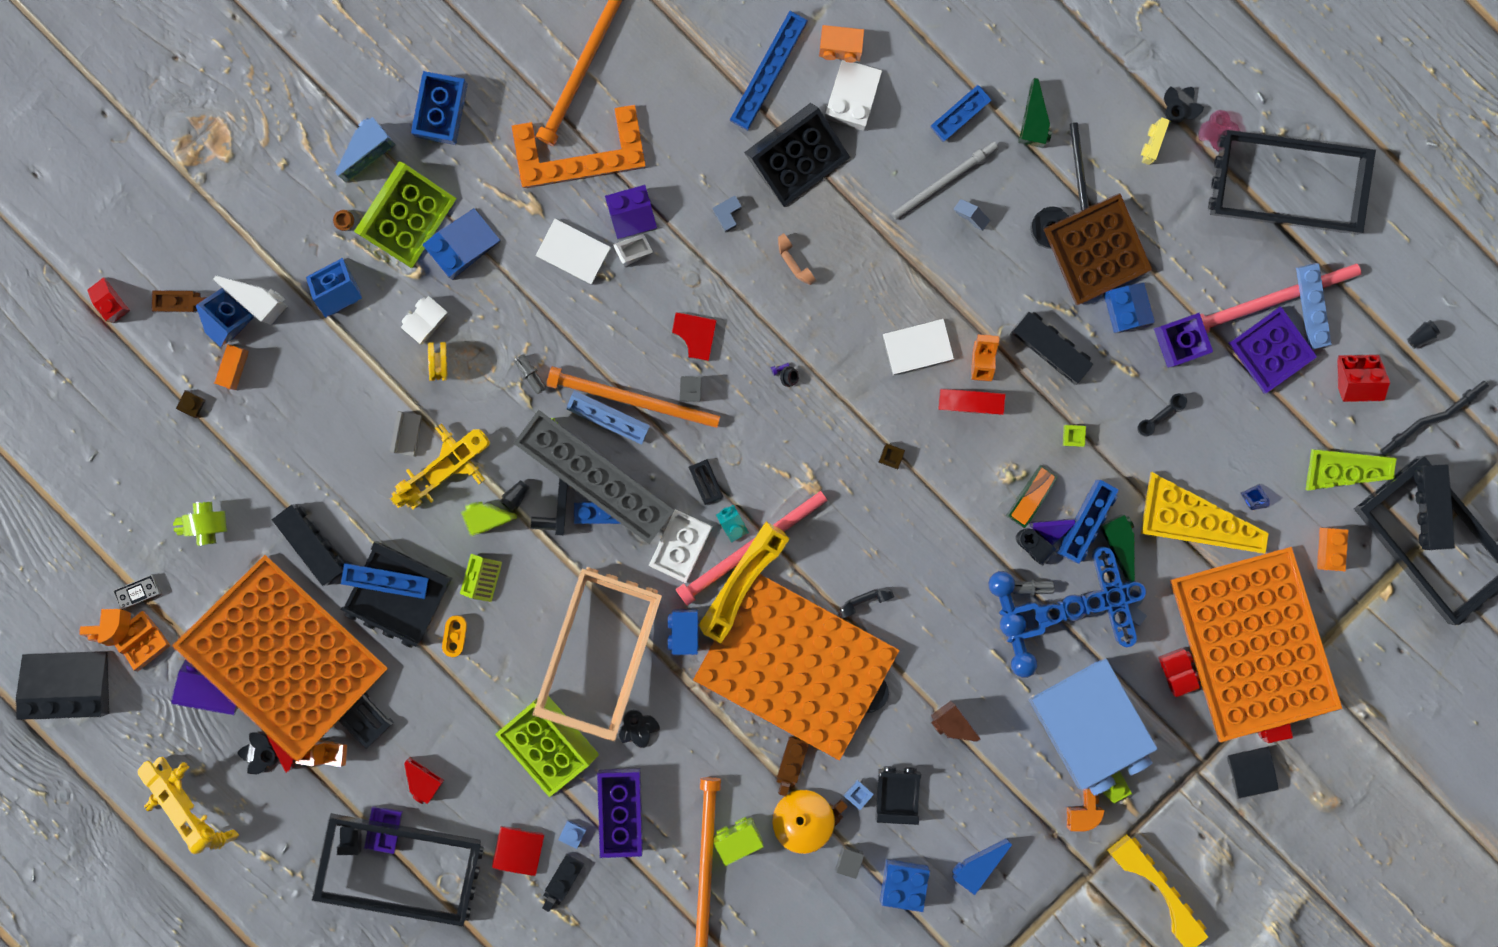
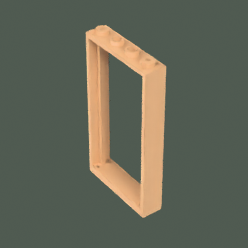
(630, 588)

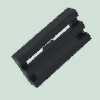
(699, 466)

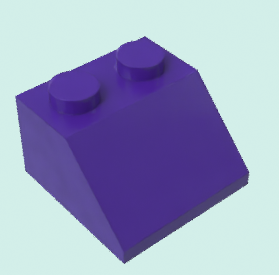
(631, 211)
(1183, 340)

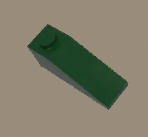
(1036, 121)
(1121, 541)

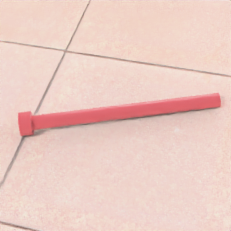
(1275, 298)
(688, 592)

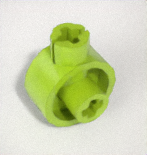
(202, 523)

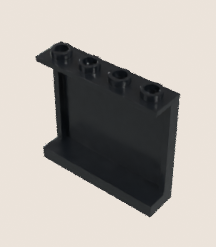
(395, 613)

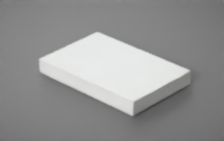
(573, 251)
(918, 346)
(680, 546)

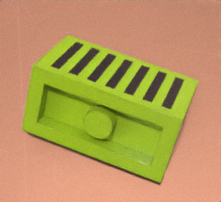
(480, 578)

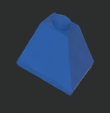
(223, 316)

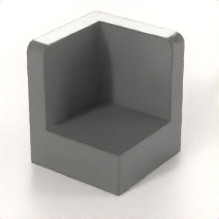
(690, 389)
(849, 861)

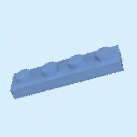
(1313, 305)
(607, 417)

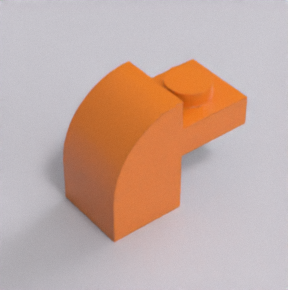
(983, 357)
(112, 628)
(325, 753)
(1085, 817)

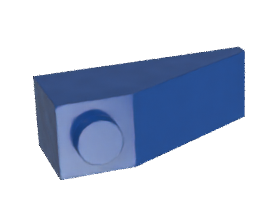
(978, 867)

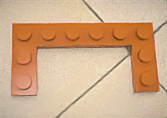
(536, 173)

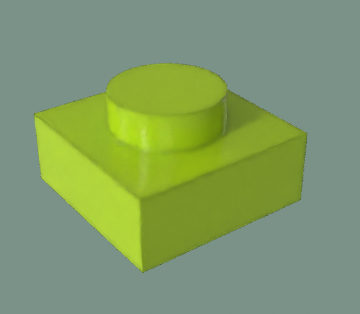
(1074, 435)

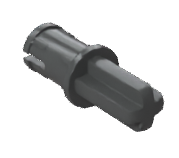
(530, 374)
(1033, 587)

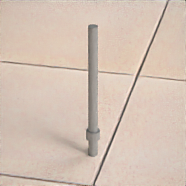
(977, 157)

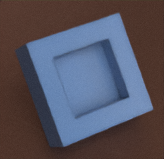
(858, 794)
(572, 834)

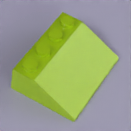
(405, 214)
(547, 749)

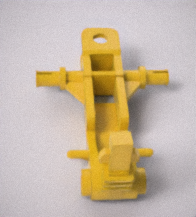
(443, 467)
(168, 792)

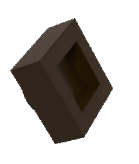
(190, 404)
(891, 456)

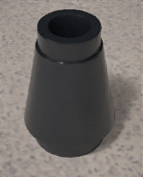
(1425, 333)
(514, 496)

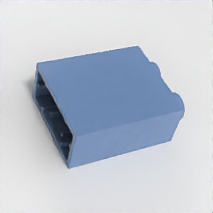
(1094, 727)

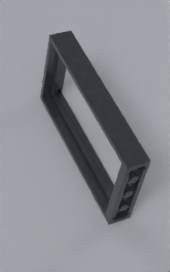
(1361, 194)
(1472, 604)
(467, 893)

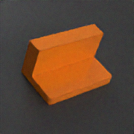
(231, 367)

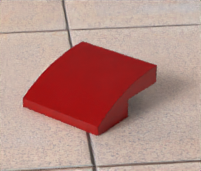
(518, 851)

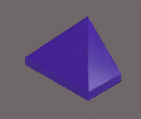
(1052, 530)

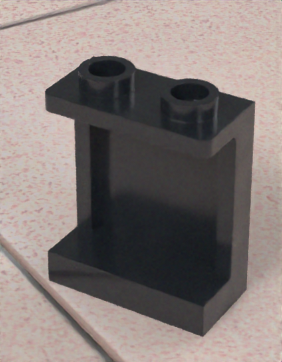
(898, 795)

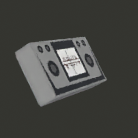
(137, 591)

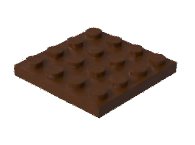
(1097, 249)

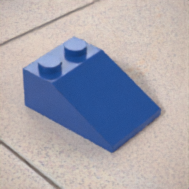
(461, 243)

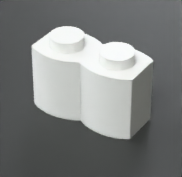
(424, 320)

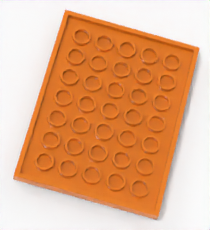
(1255, 644)
(280, 658)
(797, 666)

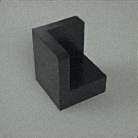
(349, 841)

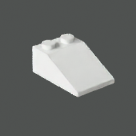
(853, 95)
(260, 302)

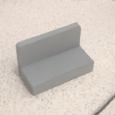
(405, 433)

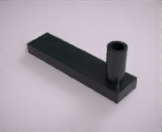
(556, 524)

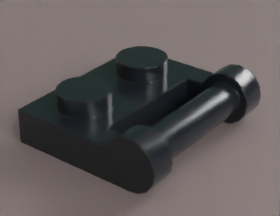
(361, 726)

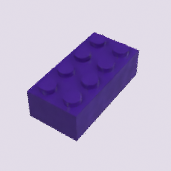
(620, 813)

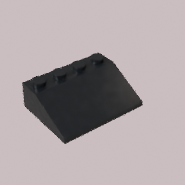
(797, 154)
(63, 686)

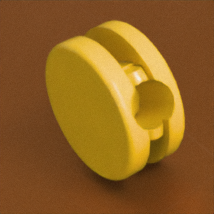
(437, 362)

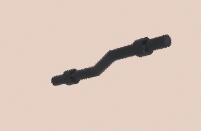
(1467, 397)

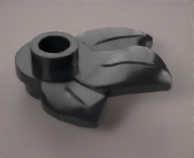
(1183, 103)
(638, 731)
(256, 753)

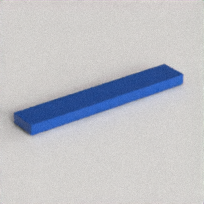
(768, 70)

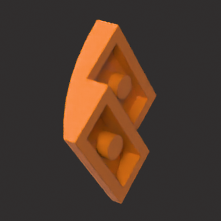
(142, 642)

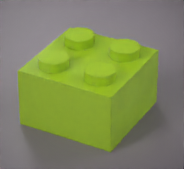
(737, 840)

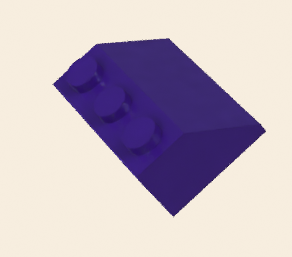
(198, 692)

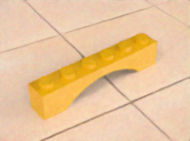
(760, 553)
(1183, 925)

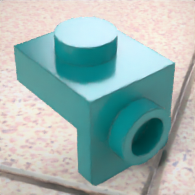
(732, 523)

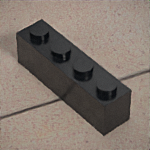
(1052, 348)
(1434, 507)
(309, 544)

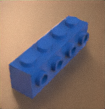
(1087, 521)

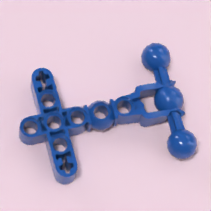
(1014, 624)

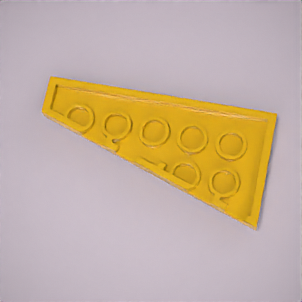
(1187, 517)

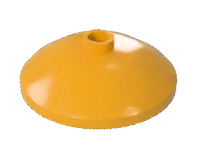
(817, 824)

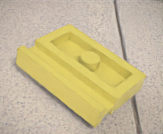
(1156, 133)

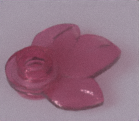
(1211, 129)

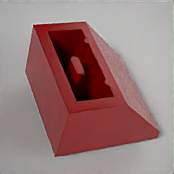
(1362, 378)

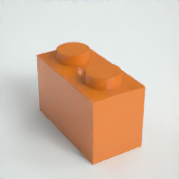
(841, 43)
(1332, 549)

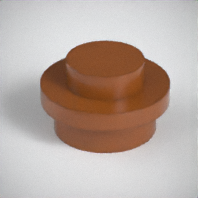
(343, 220)

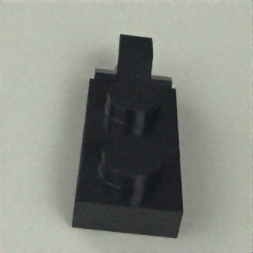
(562, 881)

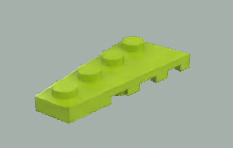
(1344, 468)

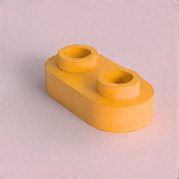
(454, 635)

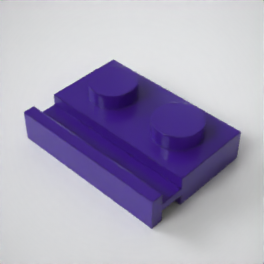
(379, 841)

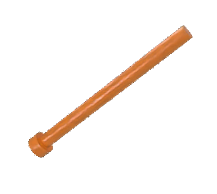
(548, 134)
(557, 378)
(709, 786)

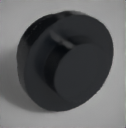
(789, 376)

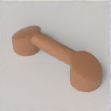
(805, 275)

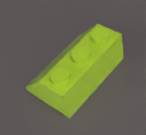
(484, 517)

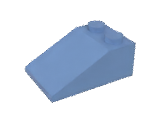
(365, 147)

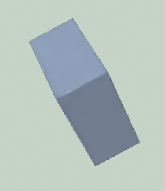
(724, 210)
(972, 214)
(1136, 614)

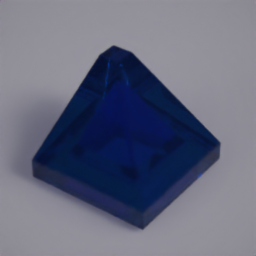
(1255, 498)

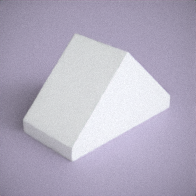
(632, 249)

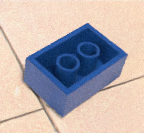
(439, 108)

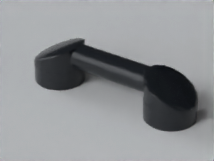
(1176, 403)
(848, 608)

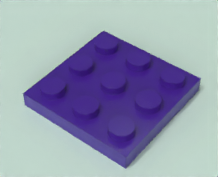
(1272, 350)

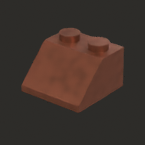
(953, 723)

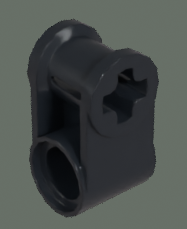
(1037, 548)

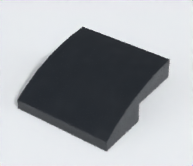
(1253, 772)

